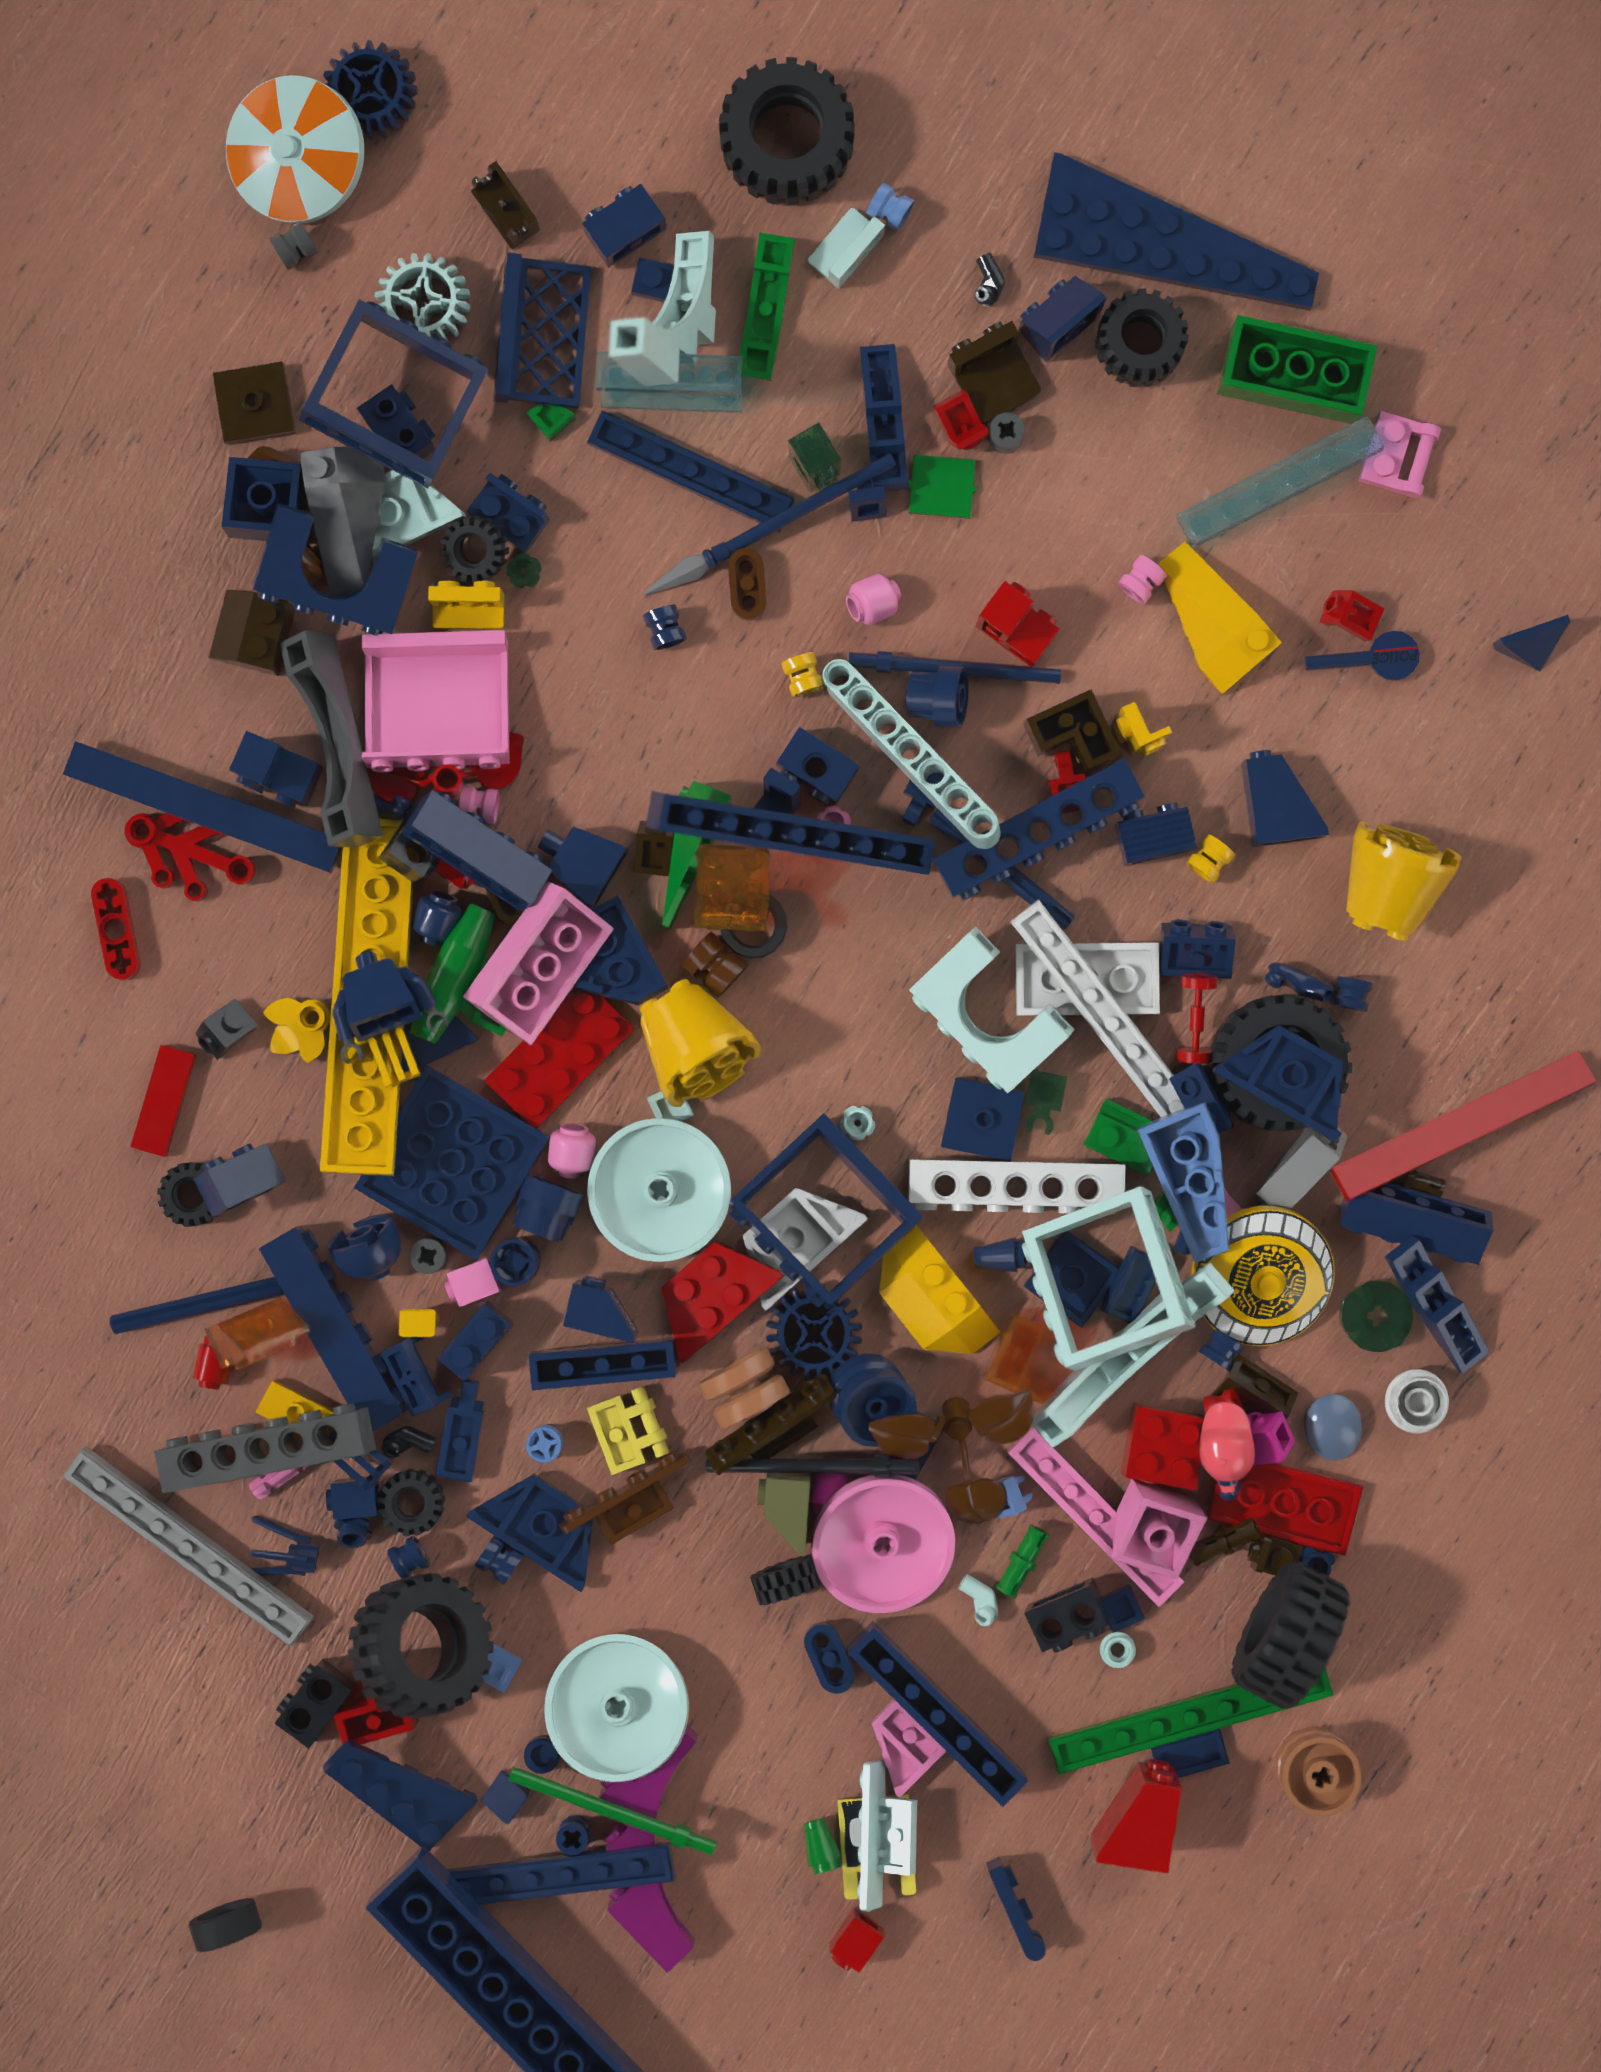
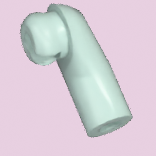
(984, 1600)

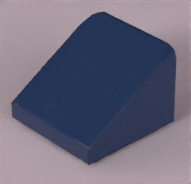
(505, 1797)

